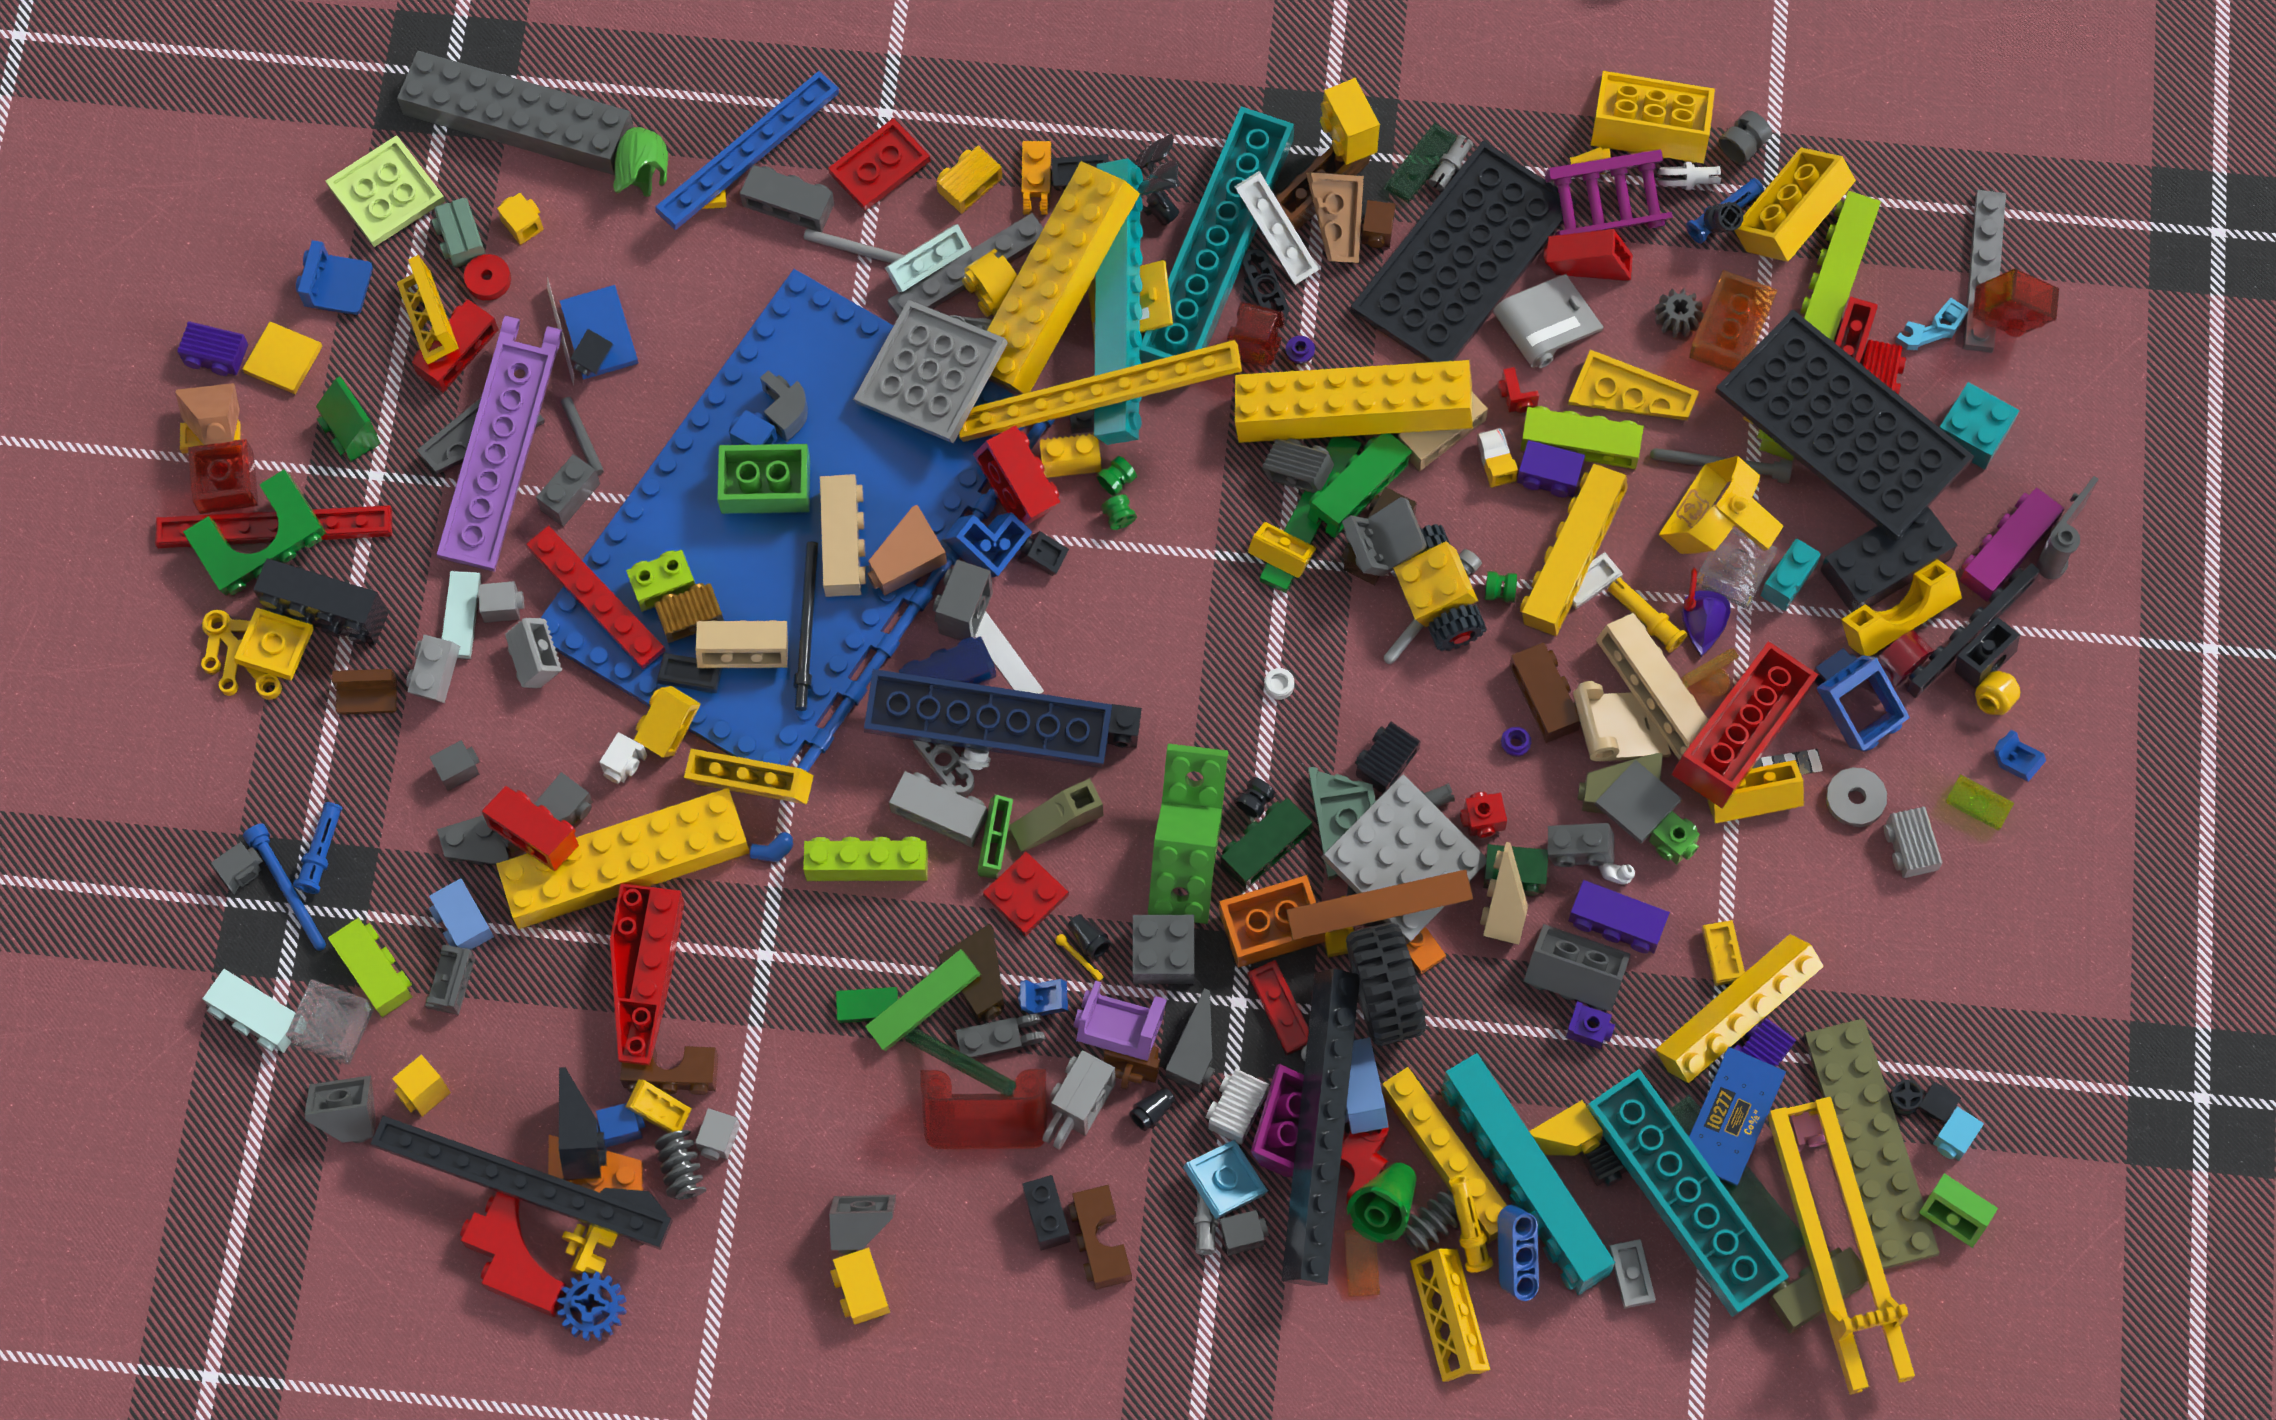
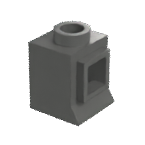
(238, 866)

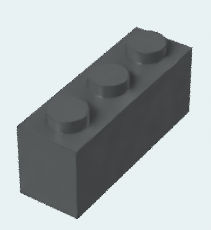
(787, 198)

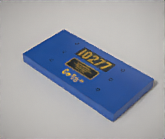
(1735, 1113)

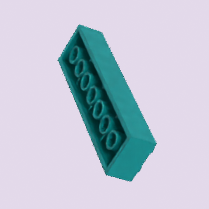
(1527, 1174)
(1686, 1193)

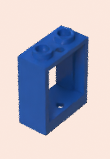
(1847, 679)

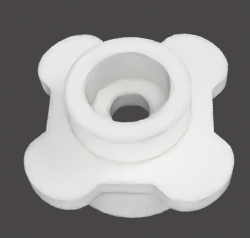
(975, 758)

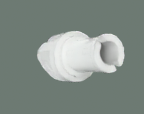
(1691, 175)

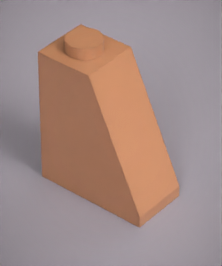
(210, 412)
(906, 554)

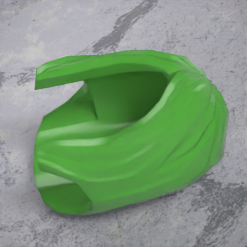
(637, 159)

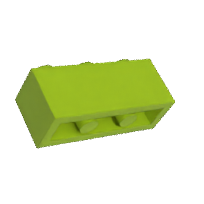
(371, 966)

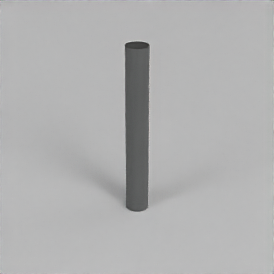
(581, 434)

